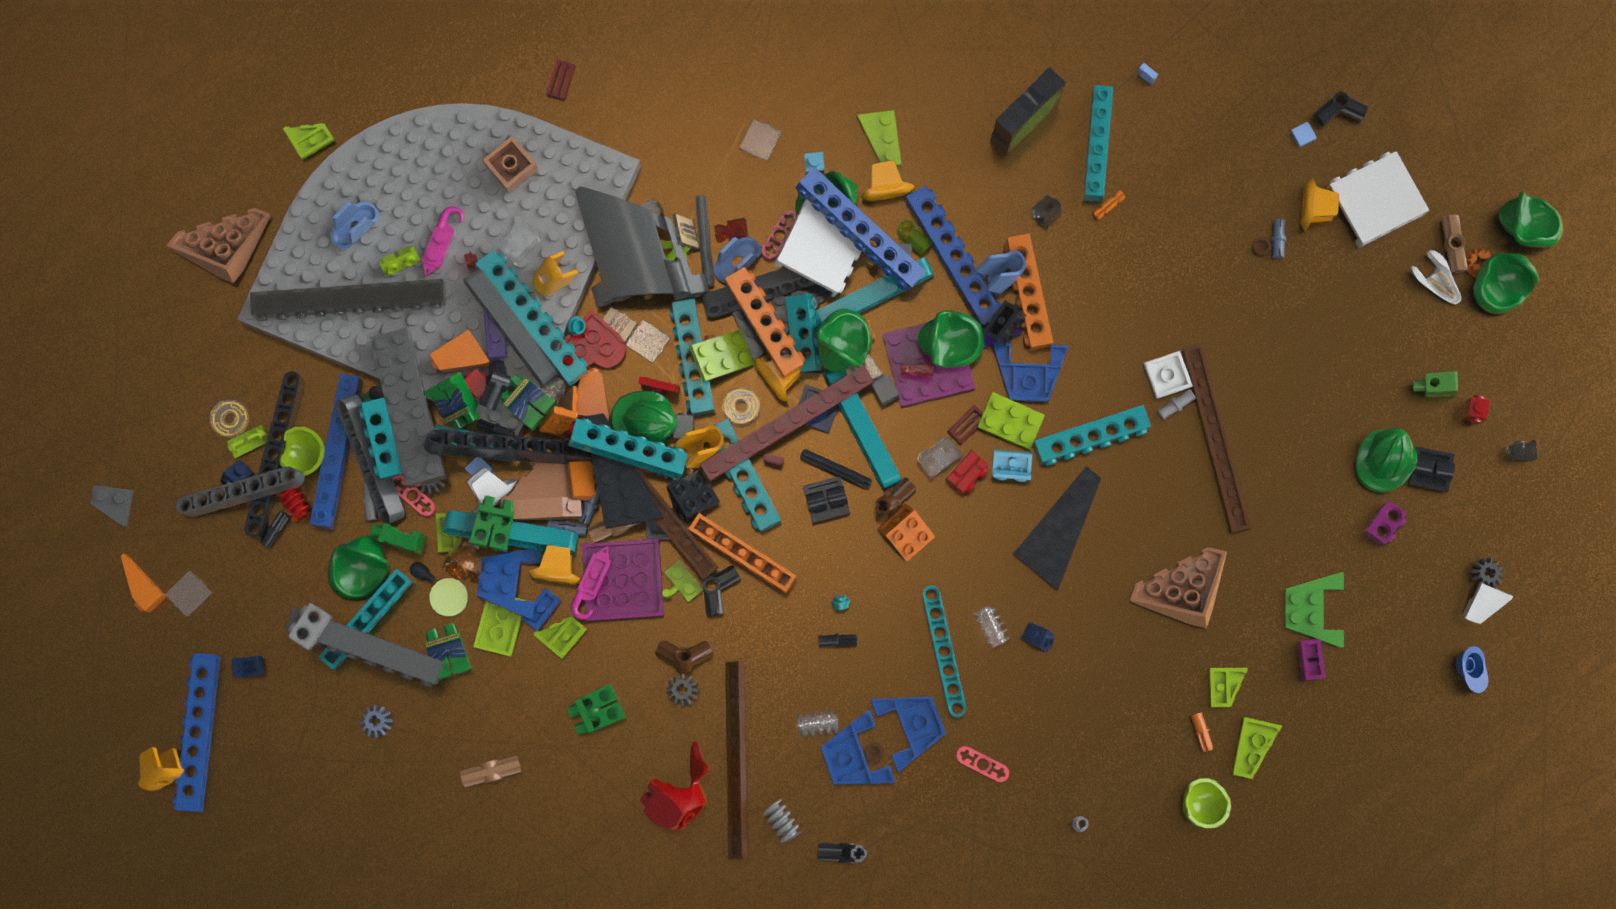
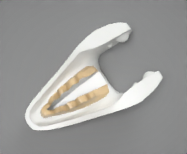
(1441, 281)

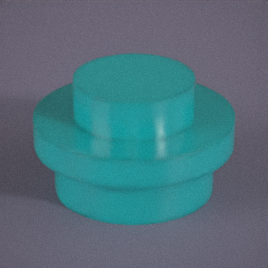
(576, 325)
(840, 602)

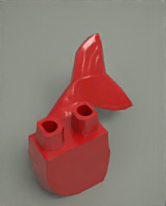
(677, 806)

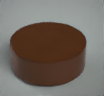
(1261, 246)
(874, 752)

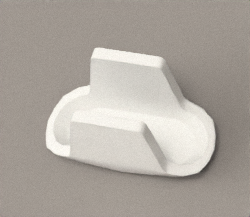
(488, 484)

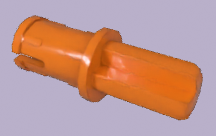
(1201, 732)

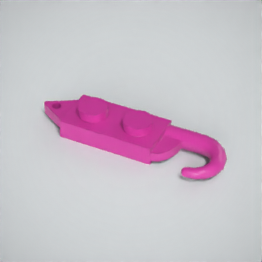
(440, 241)
(591, 581)

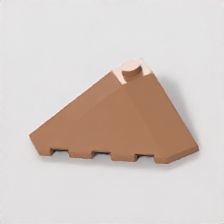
(223, 246)
(545, 494)
(1185, 591)

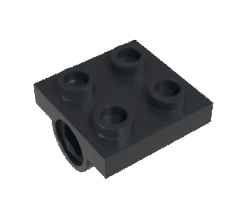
(1433, 469)
(692, 495)
(826, 499)

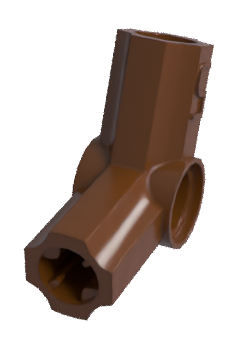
(893, 498)
(684, 658)

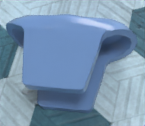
(363, 212)
(745, 247)
(994, 269)

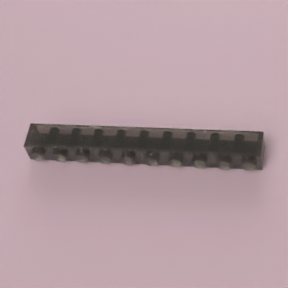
(348, 298)

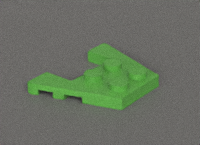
(1306, 609)

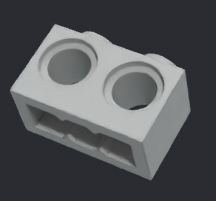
(314, 629)

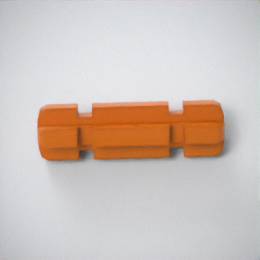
(1108, 205)

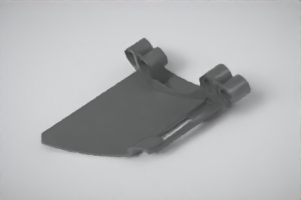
(631, 251)

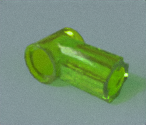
(916, 238)

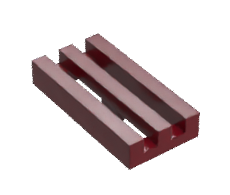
(554, 75)
(970, 432)

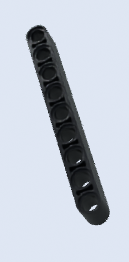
(273, 445)
(501, 449)

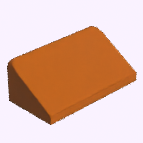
(581, 480)

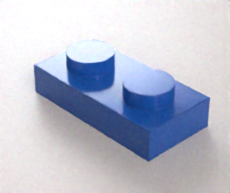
(544, 606)

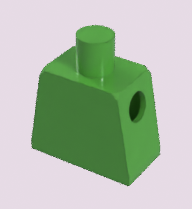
(1446, 384)

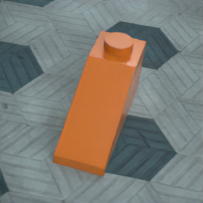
(142, 588)

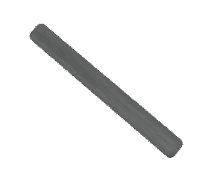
(704, 239)

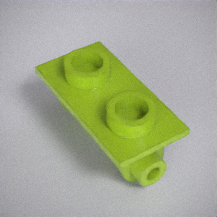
(392, 264)
(247, 441)

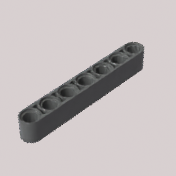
(773, 284)
(510, 326)
(248, 491)
(382, 491)

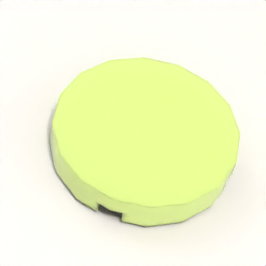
(449, 597)

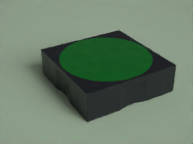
(1027, 111)

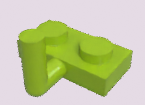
(682, 582)

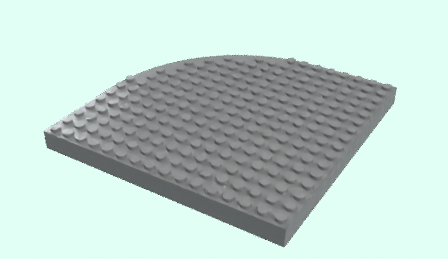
(411, 173)

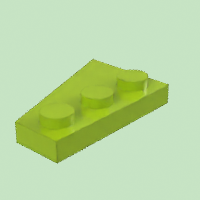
(882, 134)
(1253, 745)

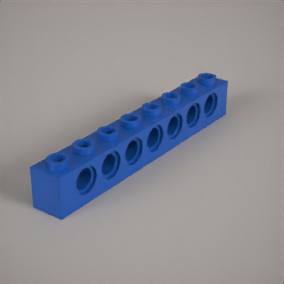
(915, 202)
(870, 230)
(334, 459)
(205, 724)

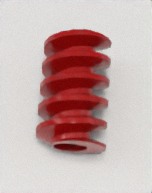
(294, 504)

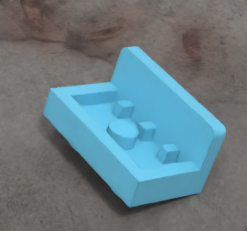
(1012, 465)

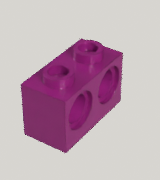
(1381, 520)
(1311, 660)

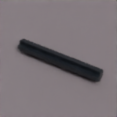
(836, 468)

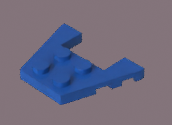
(1029, 381)
(500, 580)
(919, 721)
(846, 758)

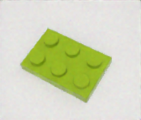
(721, 355)
(1011, 421)
(498, 630)

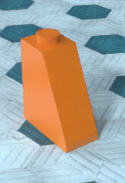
(459, 355)
(592, 395)

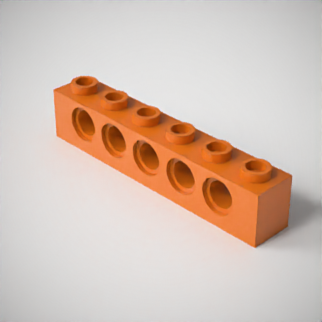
(746, 278)
(1033, 340)
(742, 553)

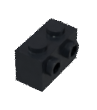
(1005, 323)

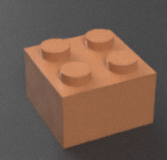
(510, 164)

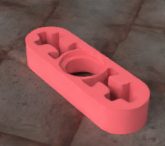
(782, 220)
(419, 508)
(993, 776)

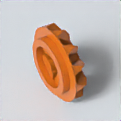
(1471, 257)

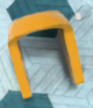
(886, 183)
(1317, 204)
(553, 276)
(774, 378)
(694, 442)
(556, 566)
(159, 773)

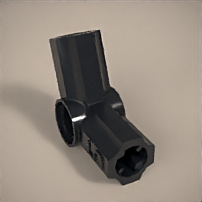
(1349, 108)
(497, 383)
(713, 599)
(841, 852)

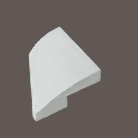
(1485, 603)

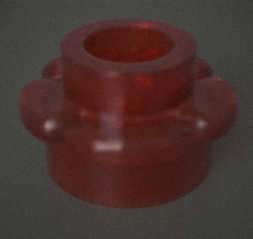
(470, 260)

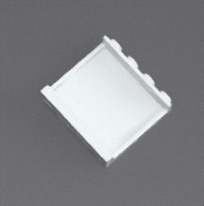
(1378, 198)
(818, 250)

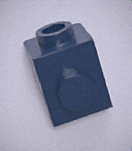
(235, 473)
(1038, 636)
(247, 667)

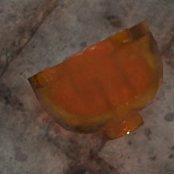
(464, 563)

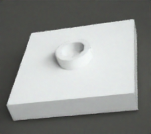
(1168, 375)

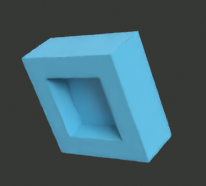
(814, 160)

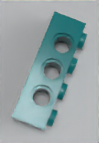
(794, 306)
(379, 408)

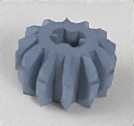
(372, 728)

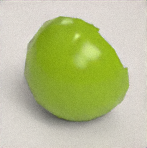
(302, 450)
(1206, 803)

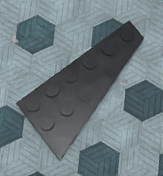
(754, 343)
(620, 488)
(1055, 536)

